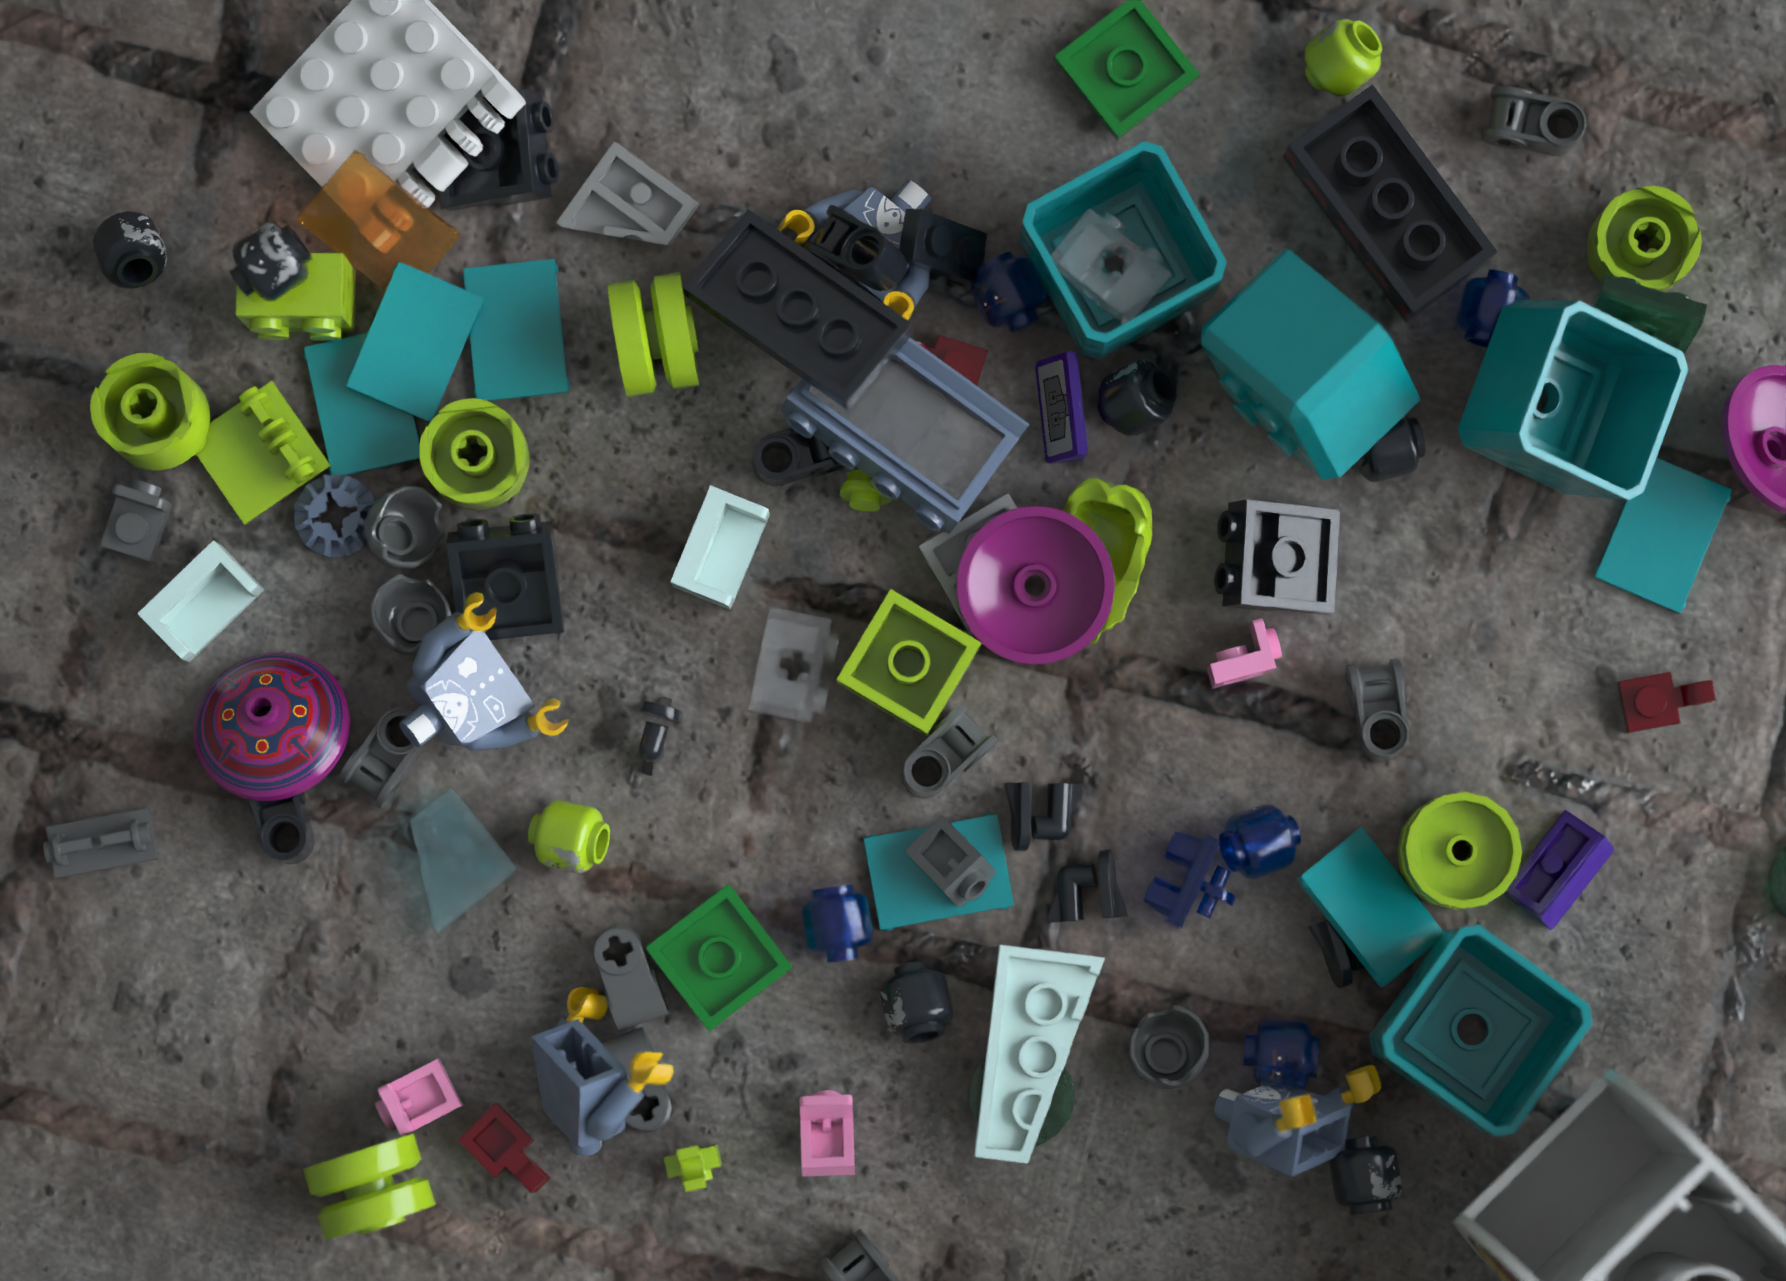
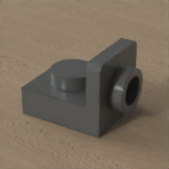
(136, 520)
(951, 862)

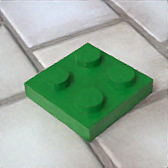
(1126, 67)
(719, 957)

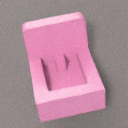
(417, 1098)
(827, 1134)

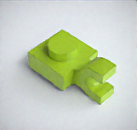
(693, 1165)

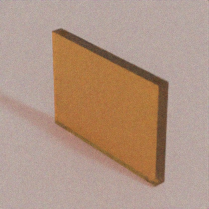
(376, 222)

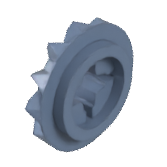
(313, 503)

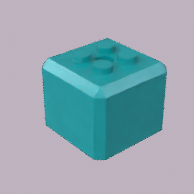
(1156, 210)
(1308, 366)
(1604, 406)
(1526, 1041)

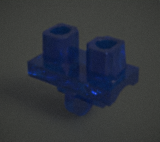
(1177, 901)

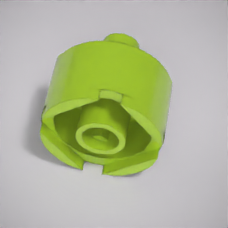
(1671, 233)
(147, 437)
(451, 437)

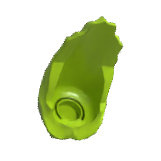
(1124, 525)

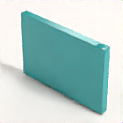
(518, 331)
(414, 342)
(356, 428)
(1663, 536)
(910, 897)
(1370, 907)

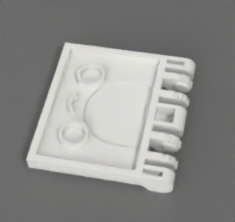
(391, 88)

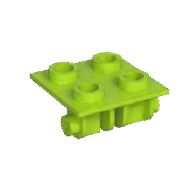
(260, 452)

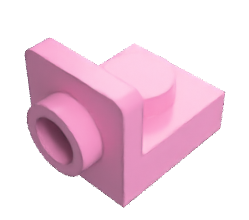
(1238, 665)

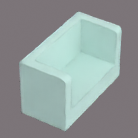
(720, 547)
(200, 601)

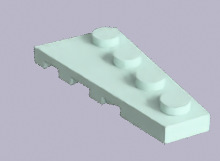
(1030, 1033)

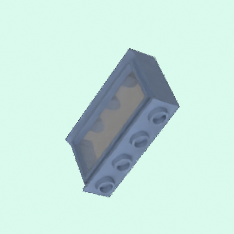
(915, 433)

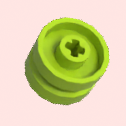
(654, 334)
(1428, 859)
(369, 1188)

